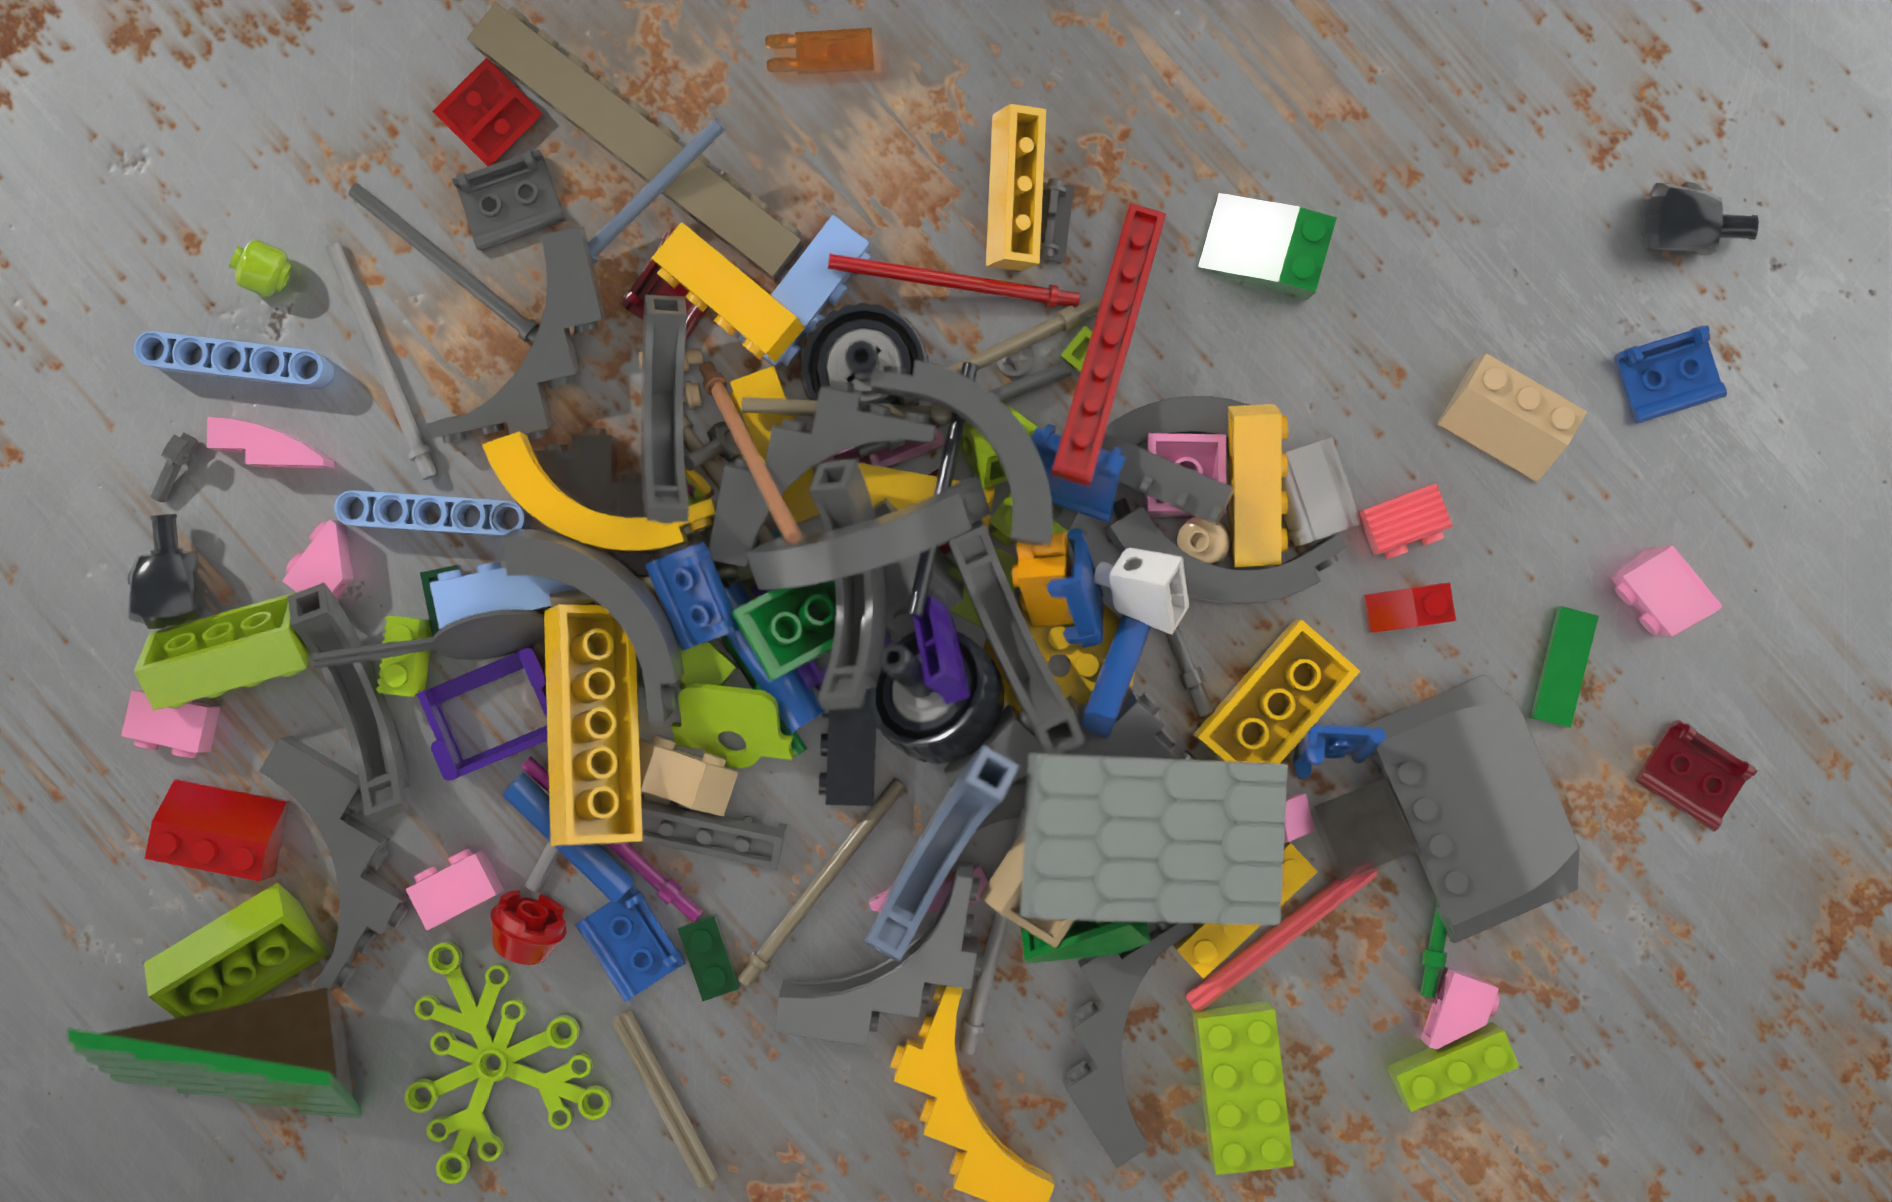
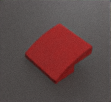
(487, 112)

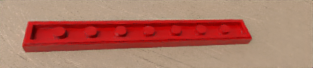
(1108, 345)

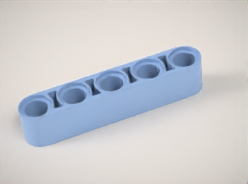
(217, 354)
(415, 509)

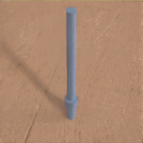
(655, 187)

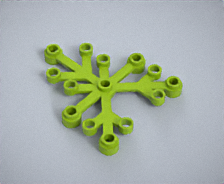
(474, 1020)

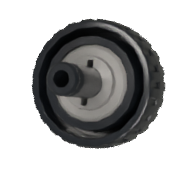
(854, 344)
(918, 717)

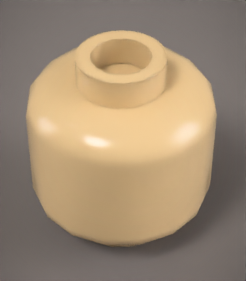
(1205, 540)

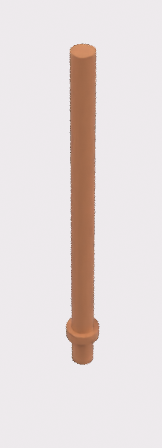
(715, 385)

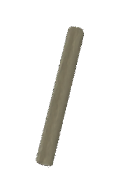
(665, 1099)

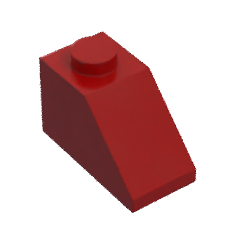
(1410, 607)

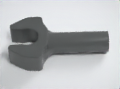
(717, 446)
(177, 452)

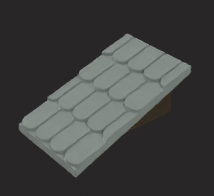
(1153, 840)

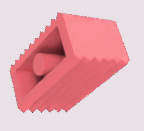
(1405, 520)

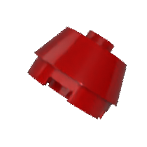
(526, 928)

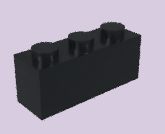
(850, 756)

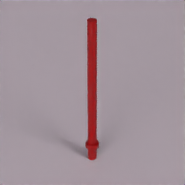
(1051, 296)

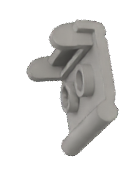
(1317, 494)

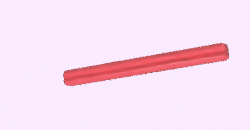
(1274, 941)

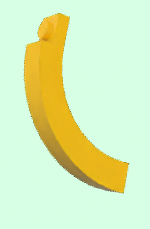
(535, 491)

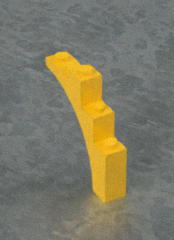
(931, 1066)

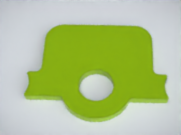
(748, 712)

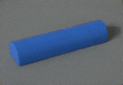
(1115, 676)
(795, 701)
(588, 859)

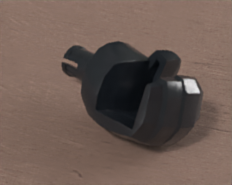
(1690, 220)
(163, 579)

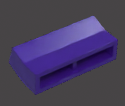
(941, 652)

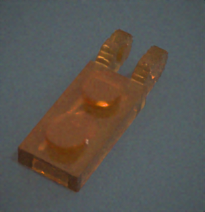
(823, 51)

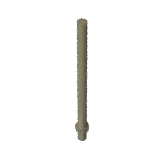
(761, 960)

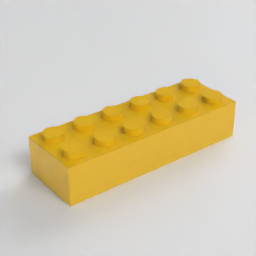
(591, 728)

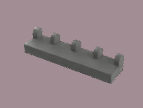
(1171, 482)
(712, 834)

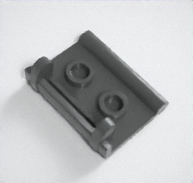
(509, 199)

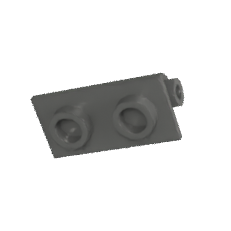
(1055, 219)

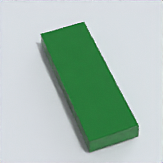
(1564, 666)

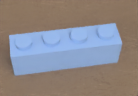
(811, 286)
(489, 591)

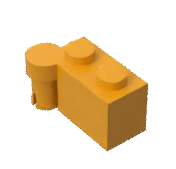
(1034, 571)

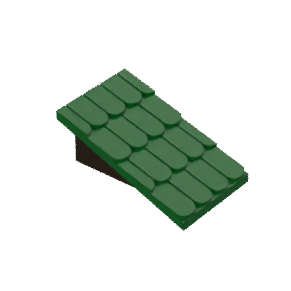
(258, 1052)

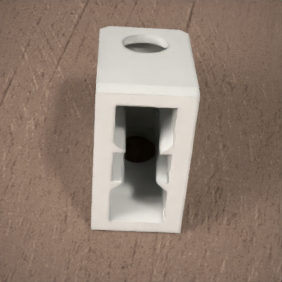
(1147, 587)

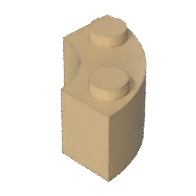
(684, 777)

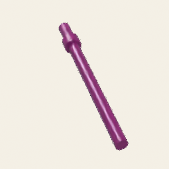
(668, 890)

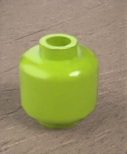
(261, 268)

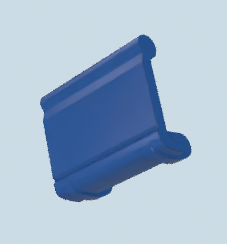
(1670, 374)
(1092, 500)
(1081, 594)
(692, 595)
(1334, 743)
(630, 944)

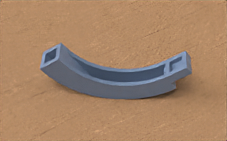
(939, 846)

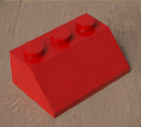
(218, 830)

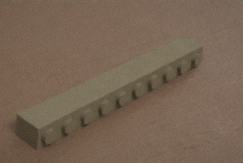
(634, 140)

